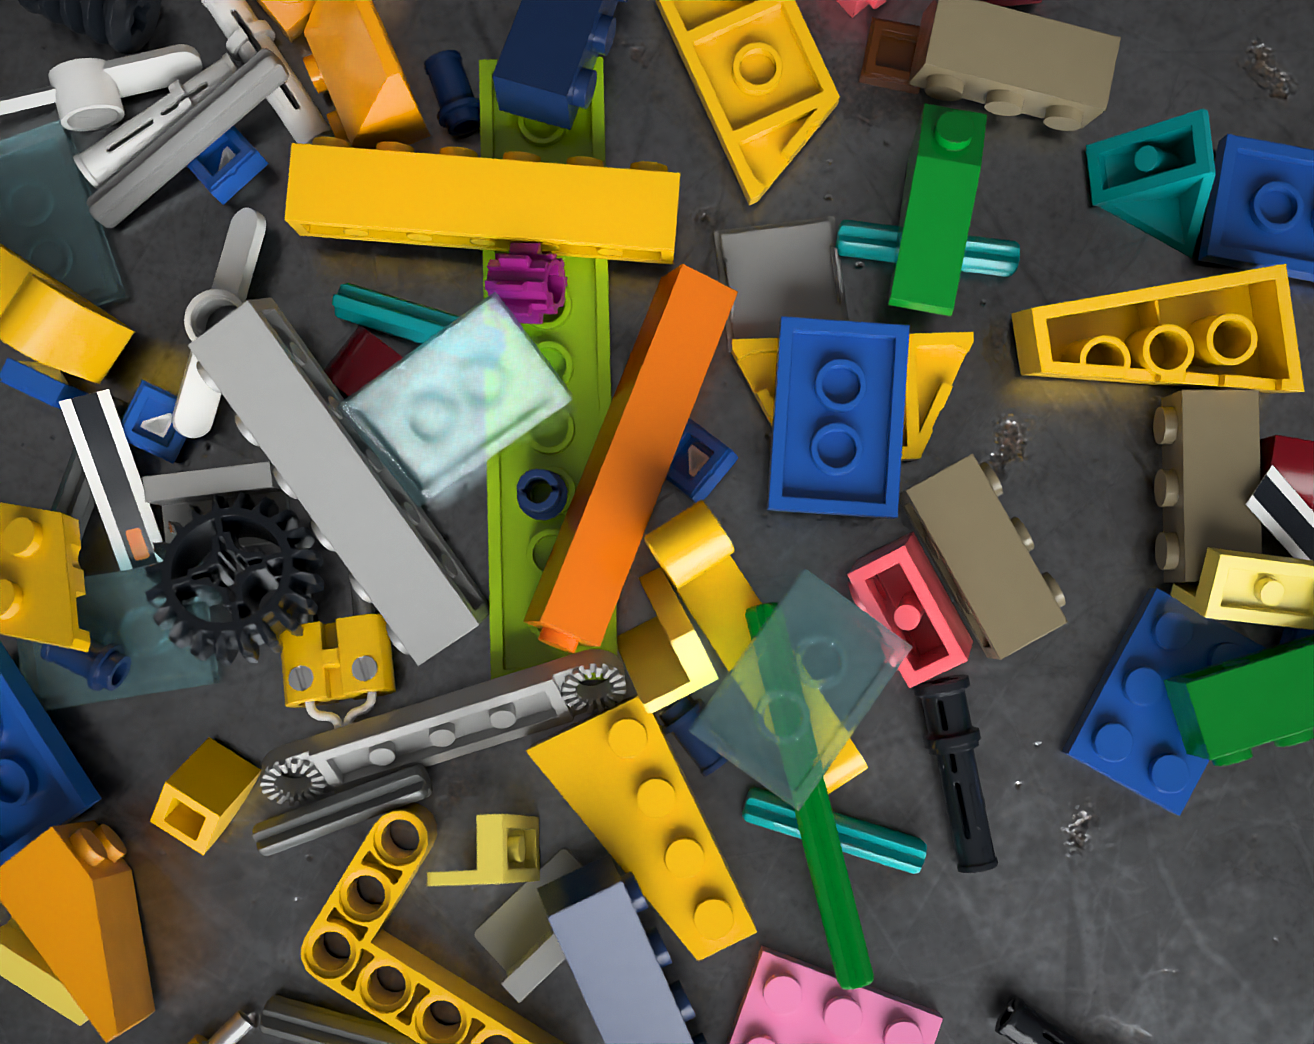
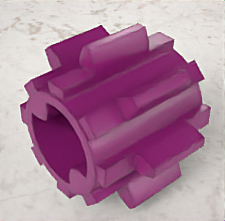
(528, 281)

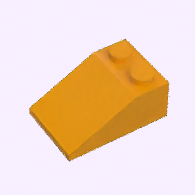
(362, 75)
(84, 920)

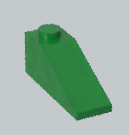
(937, 208)

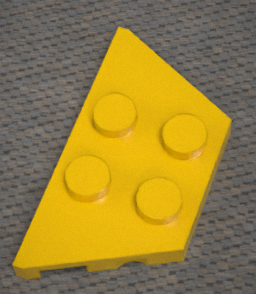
(754, 79)
(930, 375)
(41, 577)

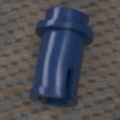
(457, 104)
(549, 508)
(102, 665)
(677, 720)

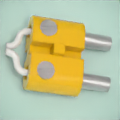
(338, 662)

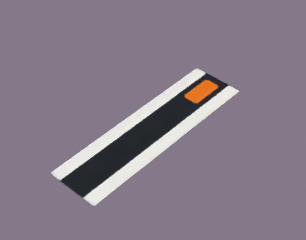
(113, 478)
(1284, 514)

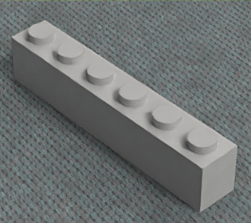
(323, 462)

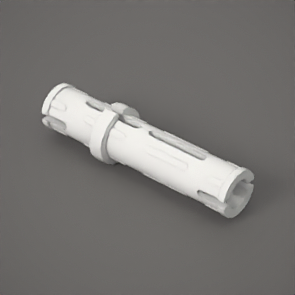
(302, 122)
(126, 142)

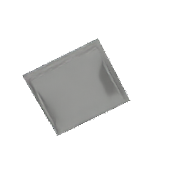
(779, 273)

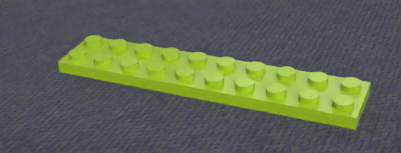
(580, 352)

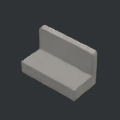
(198, 488)
(521, 934)

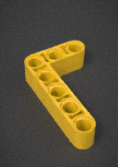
(55, 322)
(716, 593)
(374, 947)

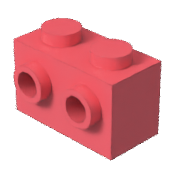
(908, 598)

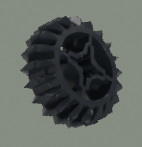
(185, 583)

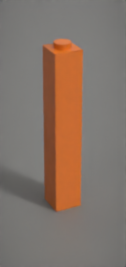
(630, 460)

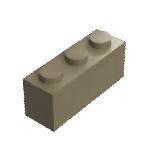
(1014, 62)
(1206, 478)
(984, 557)

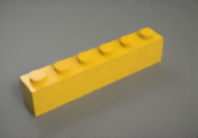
(482, 201)

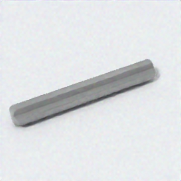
(187, 138)

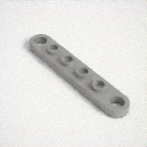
(444, 726)

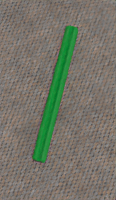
(828, 869)

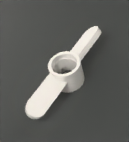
(92, 89)
(196, 400)

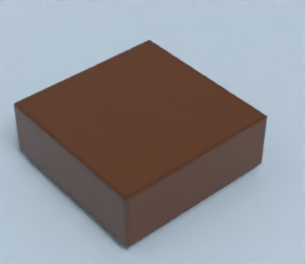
(889, 55)

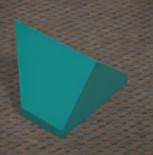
(1157, 177)

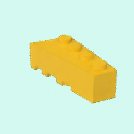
(1189, 333)
(641, 808)

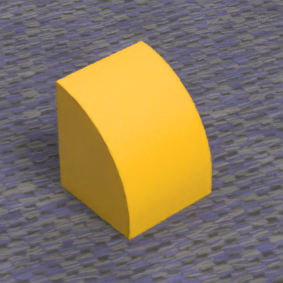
(204, 795)

